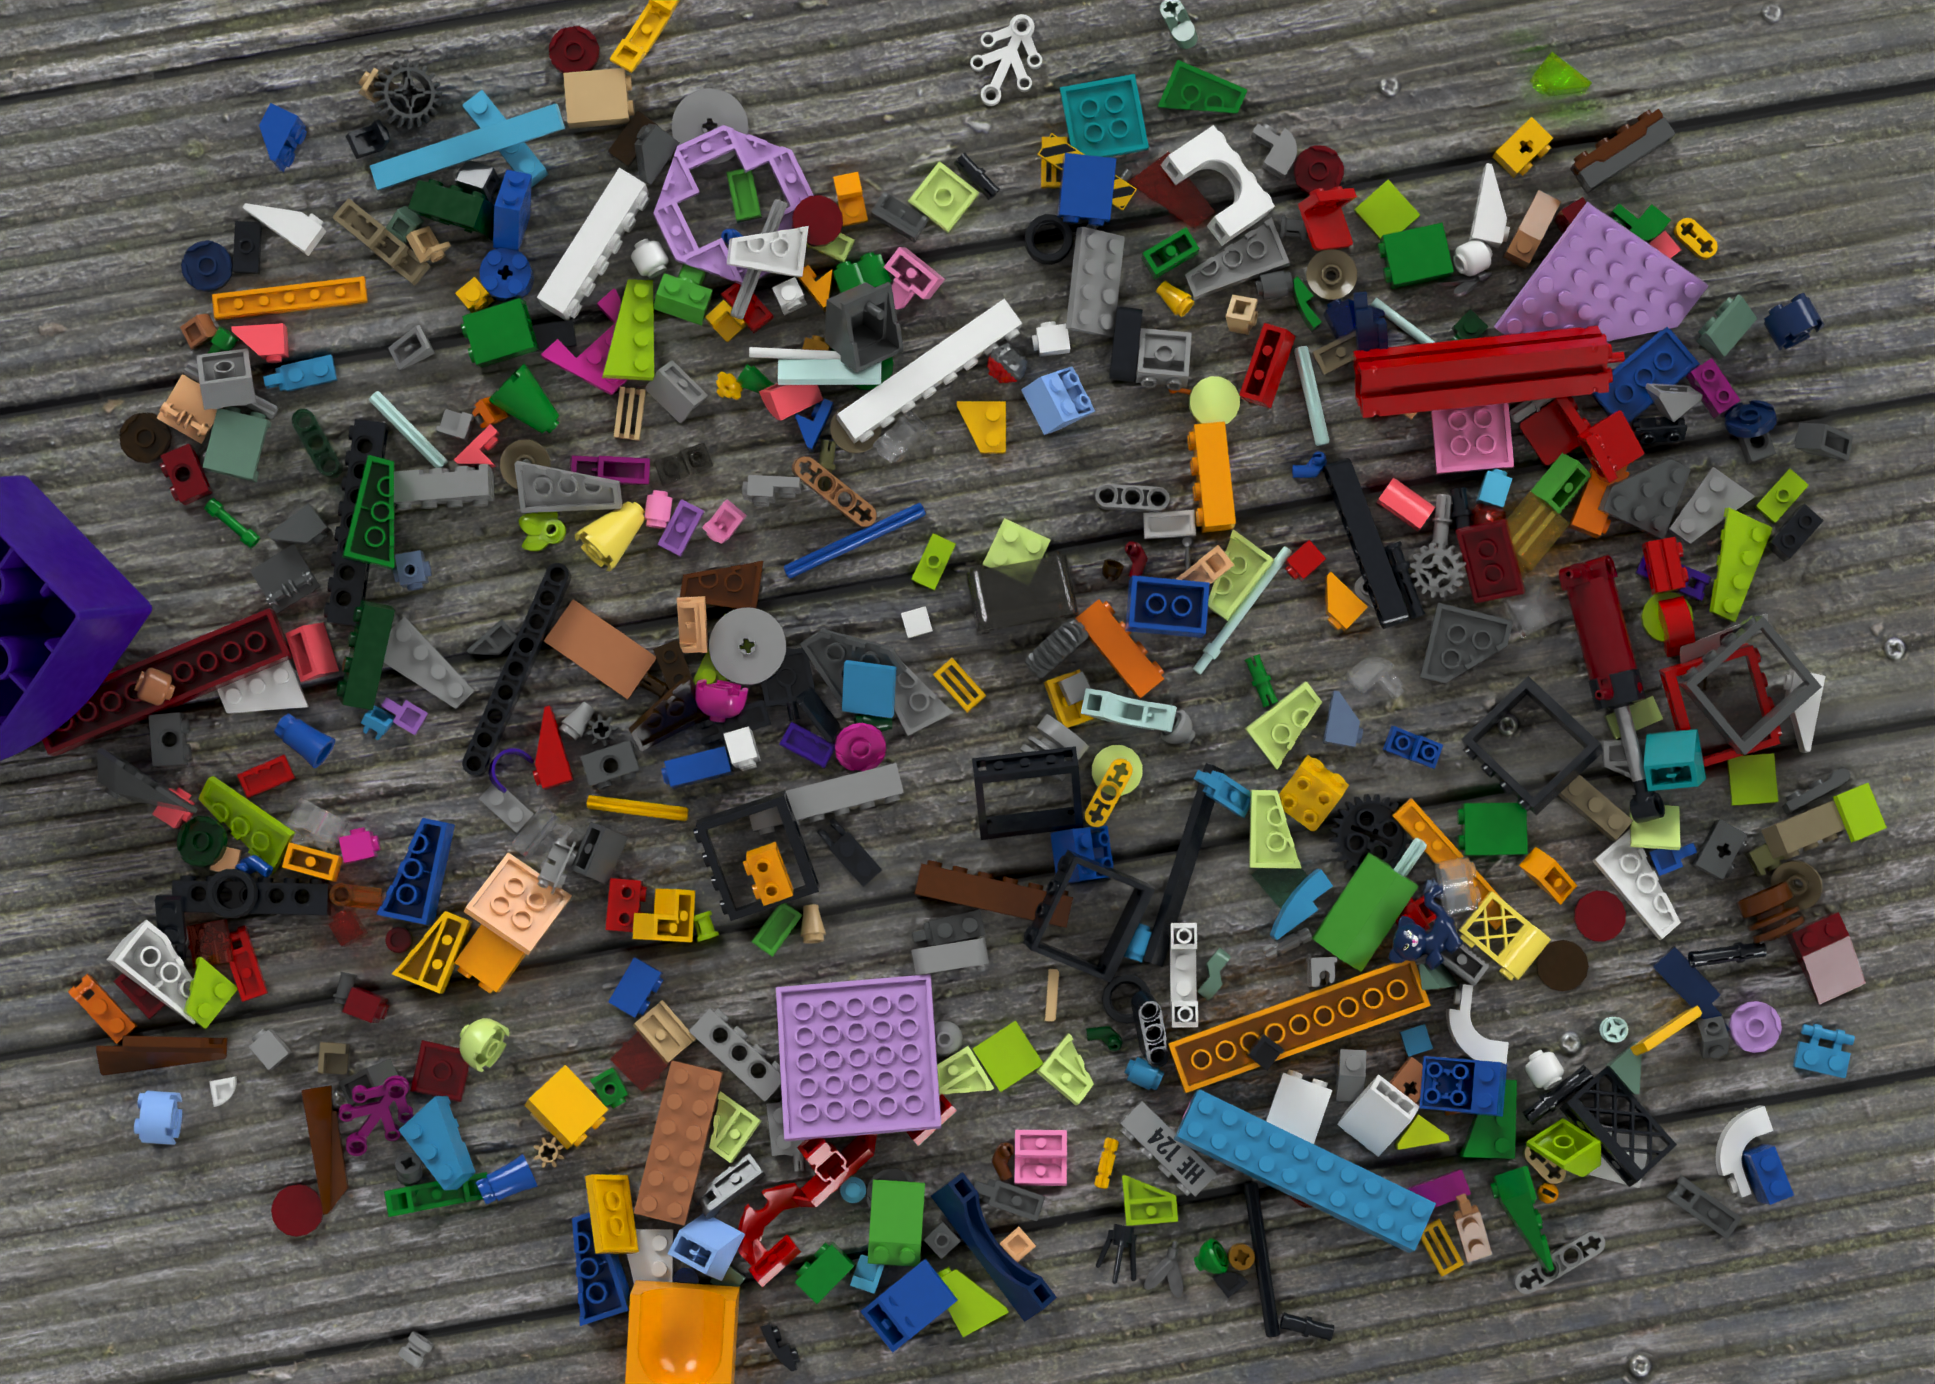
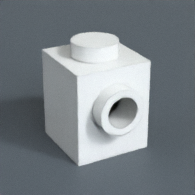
(1051, 339)

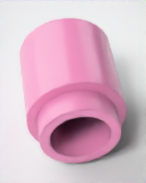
(658, 509)

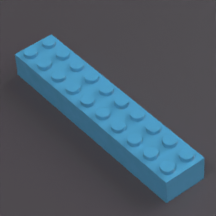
(1304, 1171)

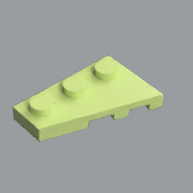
(1238, 581)
(1282, 724)
(1269, 833)

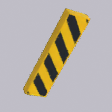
(1053, 153)

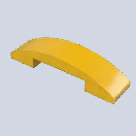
(643, 34)

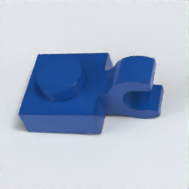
(1670, 860)

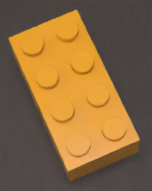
(1212, 477)

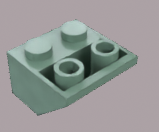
(1723, 332)

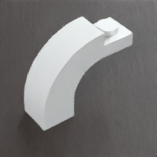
(1464, 1034)
(1732, 1143)

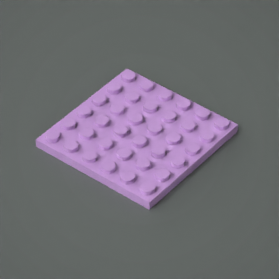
(858, 1057)

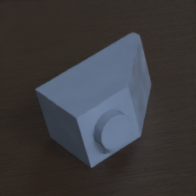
(1341, 723)

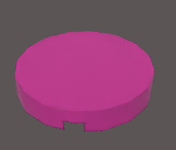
(860, 747)

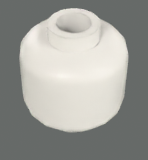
(1472, 257)
(649, 258)
(1544, 1069)

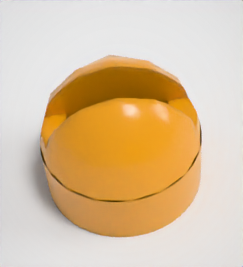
(1544, 1197)

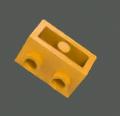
(769, 874)

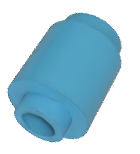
(1139, 943)
(1143, 1074)

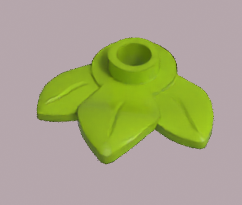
(538, 527)

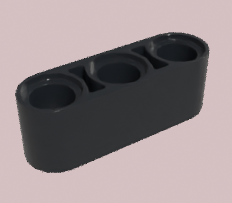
(1125, 344)
(1143, 1021)

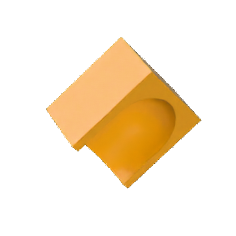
(682, 1333)

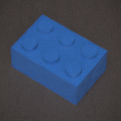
(1167, 606)

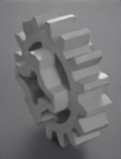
(1448, 571)

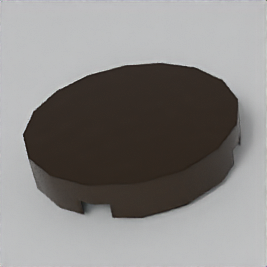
(145, 438)
(1562, 965)

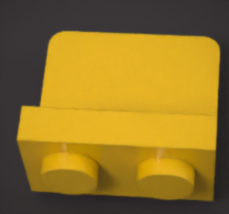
(1312, 793)

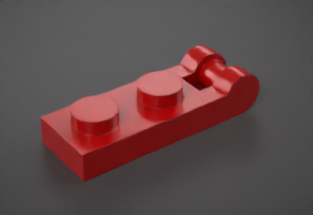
(246, 967)

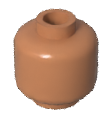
(154, 686)

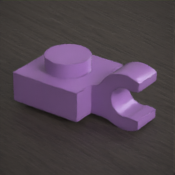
(407, 716)

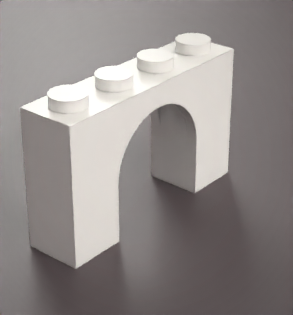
(1212, 152)

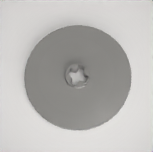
(704, 106)
(764, 657)

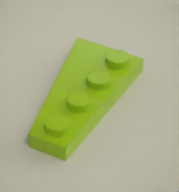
(1739, 557)
(249, 823)

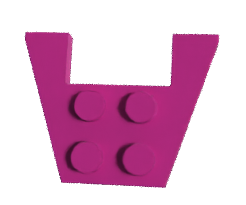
(592, 361)

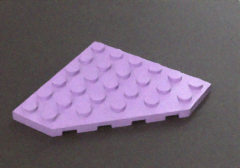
(1603, 279)

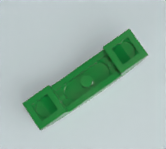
(430, 1196)

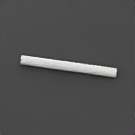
(778, 353)

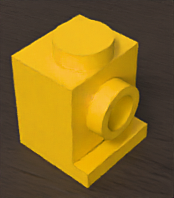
(474, 296)

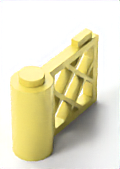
(1519, 951)

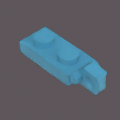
(303, 374)
(1225, 791)

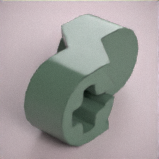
(1184, 33)
(1213, 982)

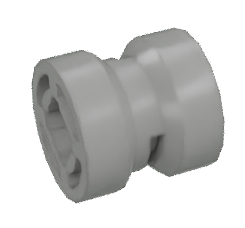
(418, 1345)

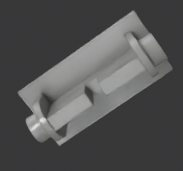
(562, 856)

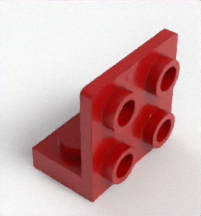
(1610, 445)

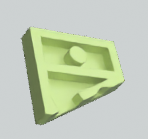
(732, 1128)

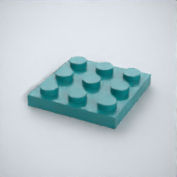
(1105, 117)

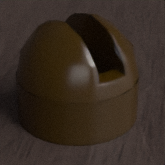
(1112, 568)

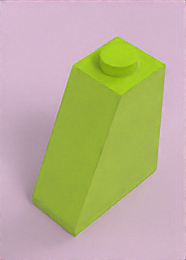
(974, 1304)

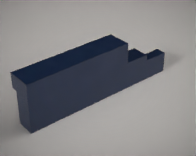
(1369, 332)
(1689, 983)

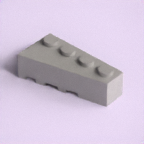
(443, 487)

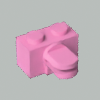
(911, 277)

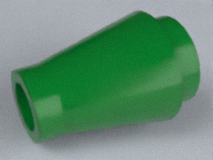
(753, 379)

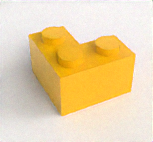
(671, 918)

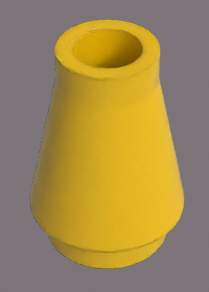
(1176, 299)

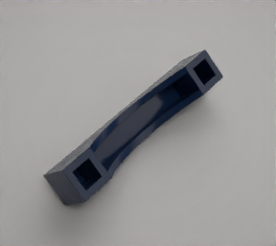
(1021, 1287)

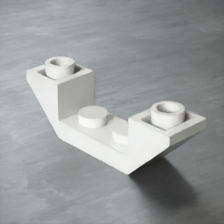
(1183, 975)

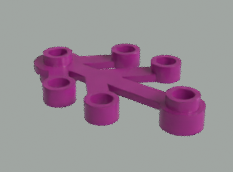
(356, 1142)

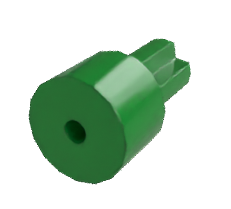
(223, 341)

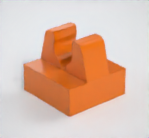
(489, 412)

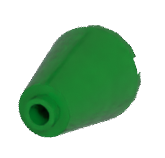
(526, 401)

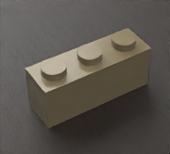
(1596, 808)
(1804, 830)

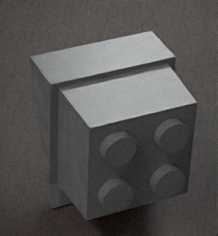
(863, 325)

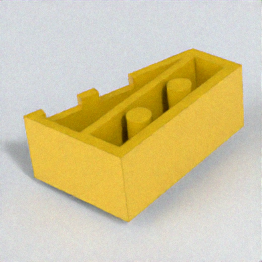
(434, 956)

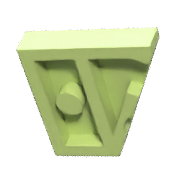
(1066, 1071)
(962, 1074)

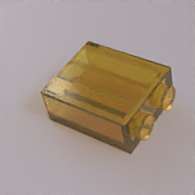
(1534, 530)

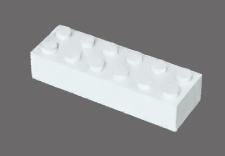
(594, 245)

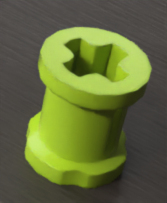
(704, 926)

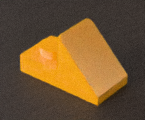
(850, 199)
(819, 289)

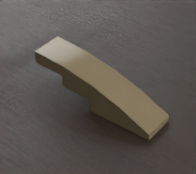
(381, 241)

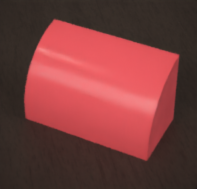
(788, 400)
(1405, 504)
(312, 652)

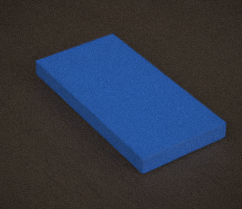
(1656, 362)

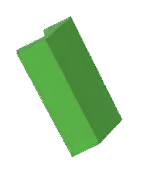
(1365, 912)

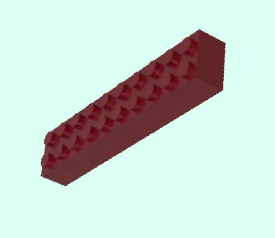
(195, 671)

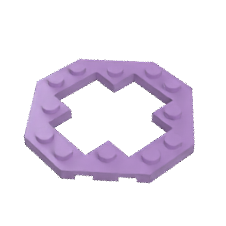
(681, 186)

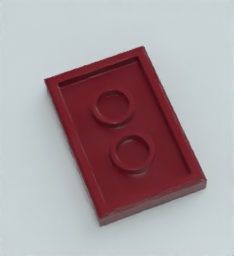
(1490, 561)

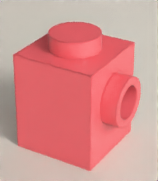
(172, 816)

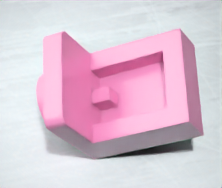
(724, 522)

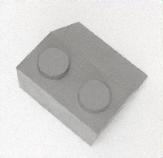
(226, 379)

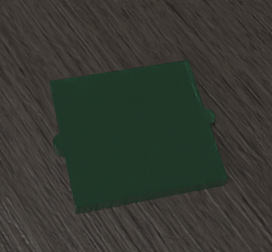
(1279, 882)

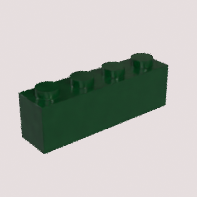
(366, 655)

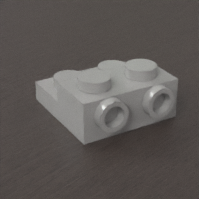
(1163, 358)
(763, 489)

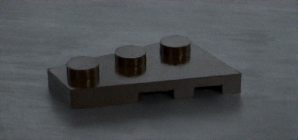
(668, 716)

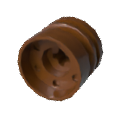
(1770, 912)

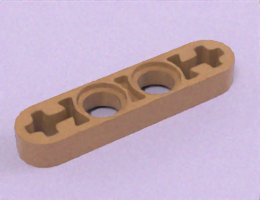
(833, 492)

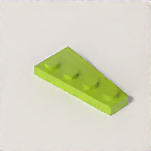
(633, 336)

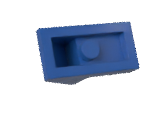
(812, 429)

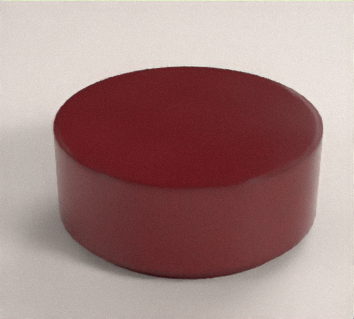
(398, 940)

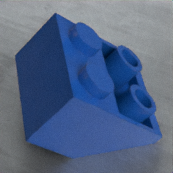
(281, 135)
(1088, 842)

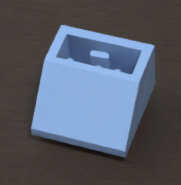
(1057, 400)
(707, 1246)

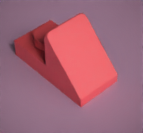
(473, 454)

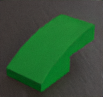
(1302, 297)

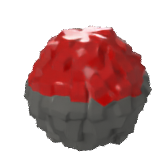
(1006, 364)

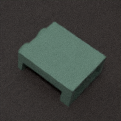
(236, 443)

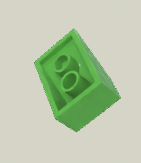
(896, 1223)

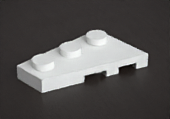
(771, 252)
(267, 690)

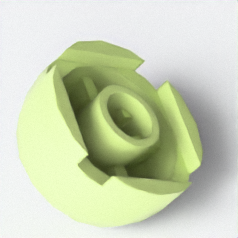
(482, 1042)

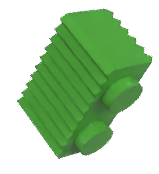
(1561, 482)

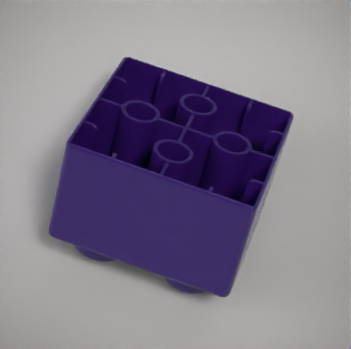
(60, 616)

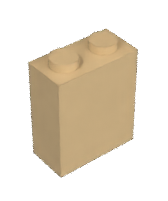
(598, 98)

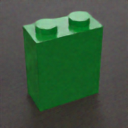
(1415, 256)
(499, 333)
(1492, 829)

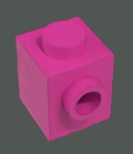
(359, 845)

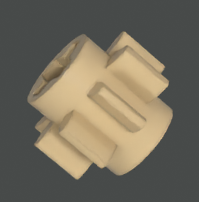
(547, 1159)

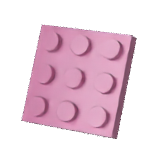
(1472, 438)

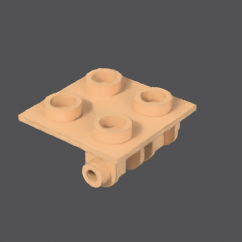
(186, 411)

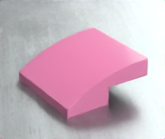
(1041, 1157)

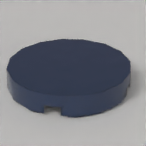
(207, 266)
(1750, 419)

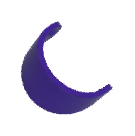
(491, 771)

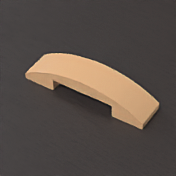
(1209, 567)

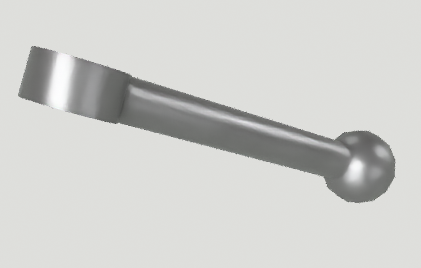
(1187, 542)

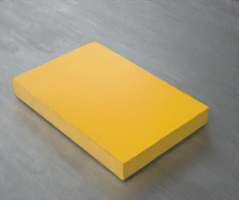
(611, 1214)

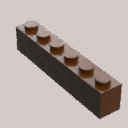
(986, 893)

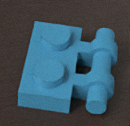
(1822, 1059)

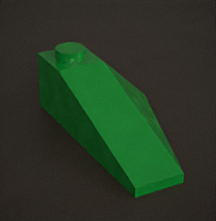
(1517, 1198)

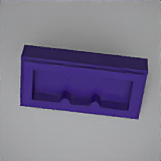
(807, 745)

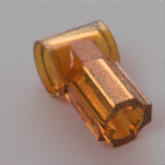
(359, 896)

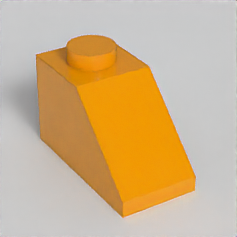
(1341, 603)
(1548, 875)

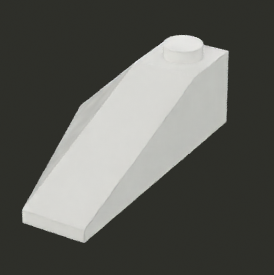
(154, 965)

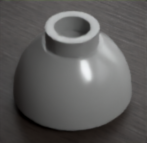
(1181, 730)
(948, 1038)

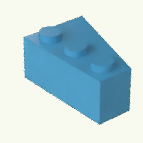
(439, 1144)

